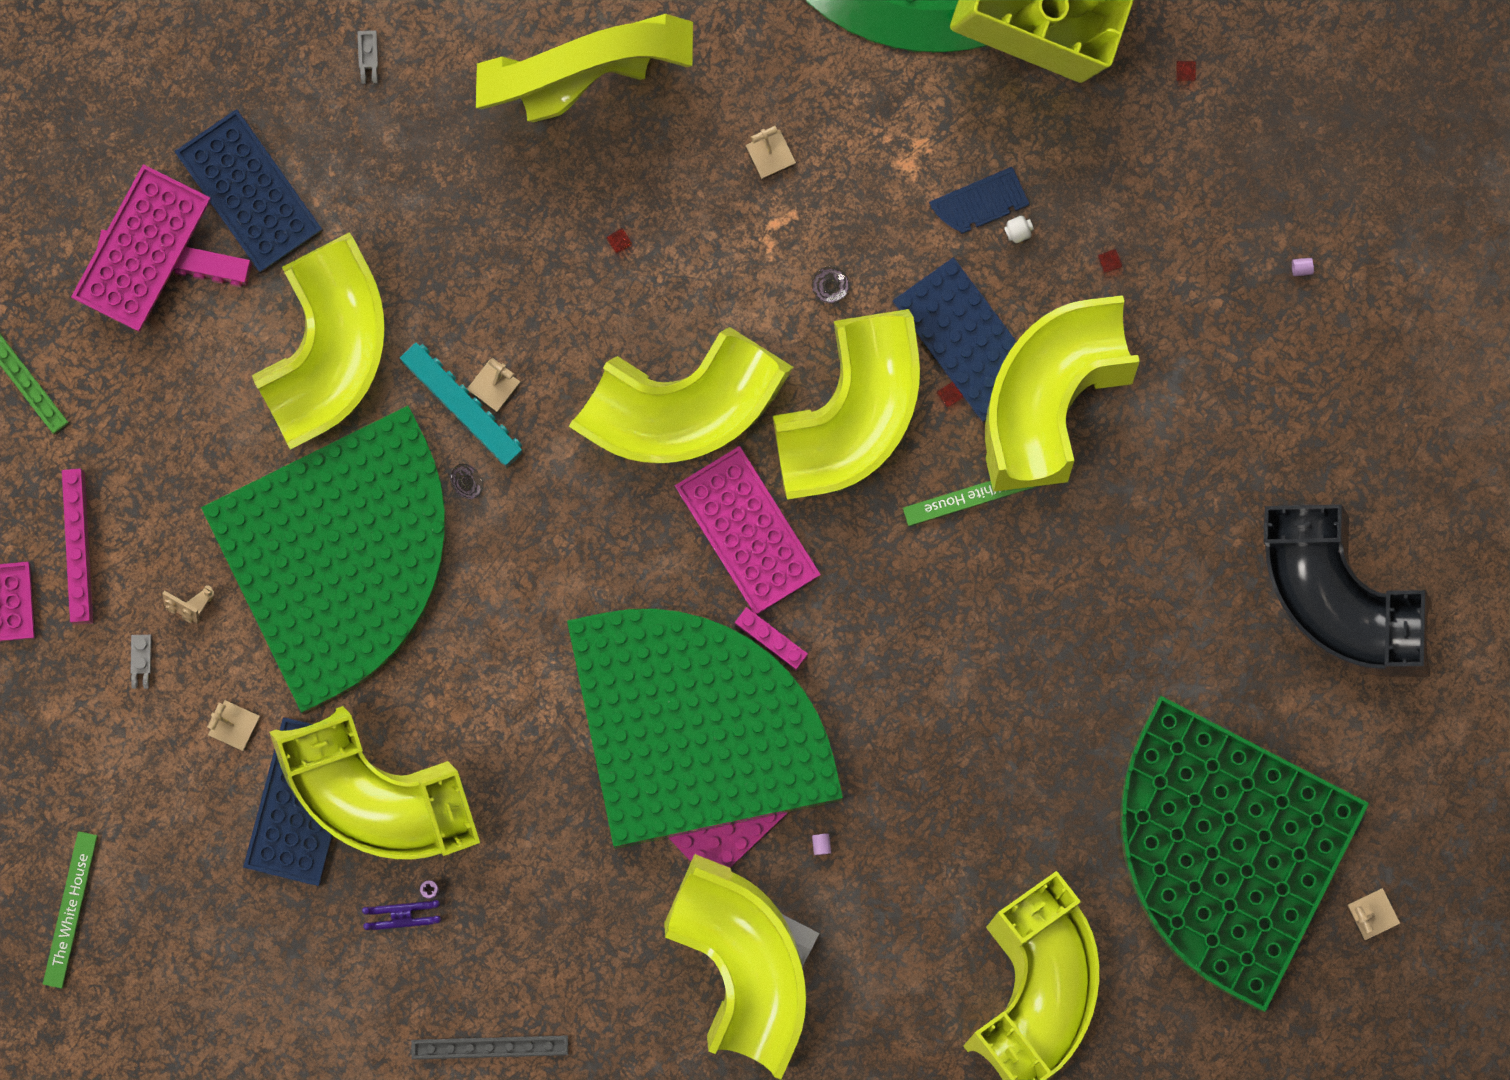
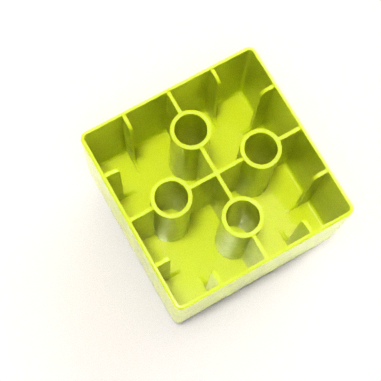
(1058, 35)

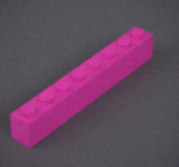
(210, 265)
(77, 546)

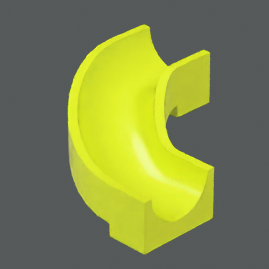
(338, 345)
(1039, 383)
(684, 416)
(864, 416)
(755, 956)

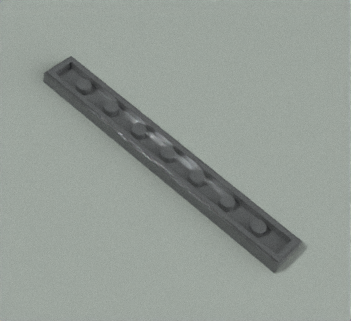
(489, 1047)

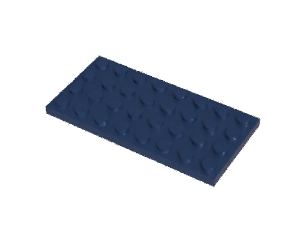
(248, 191)
(959, 331)
(284, 834)

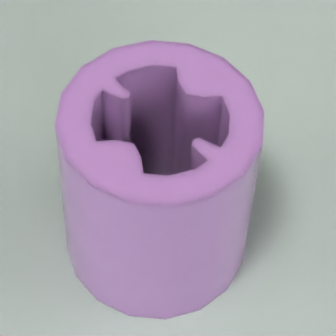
(1302, 267)
(821, 844)
(433, 885)

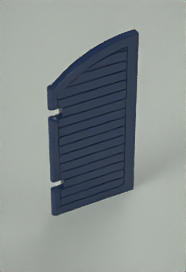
(981, 201)

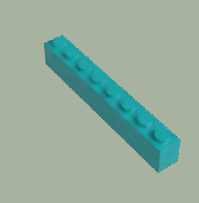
(461, 405)

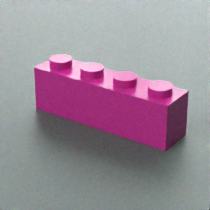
(771, 639)

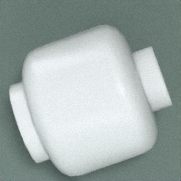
(1019, 229)

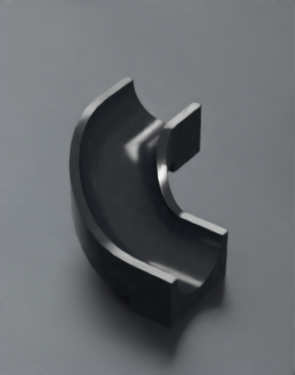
(1332, 605)

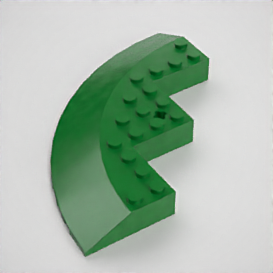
(899, 23)

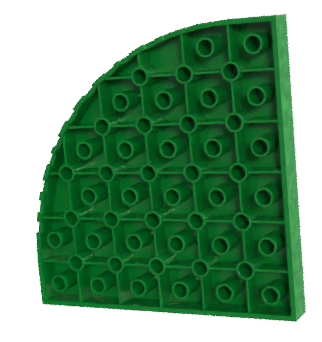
(338, 554)
(694, 726)
(1228, 848)

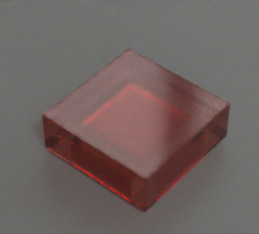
(1185, 70)
(619, 241)
(1109, 261)
(949, 394)

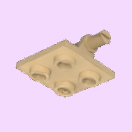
(770, 152)
(494, 384)
(189, 610)
(232, 724)
(1373, 914)

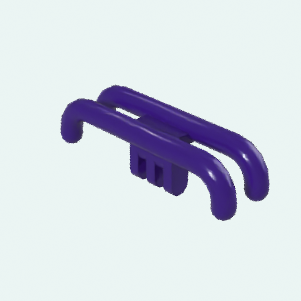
(401, 915)

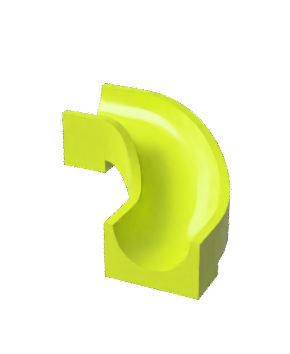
(562, 74)
(369, 807)
(1052, 987)

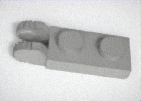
(368, 54)
(141, 659)

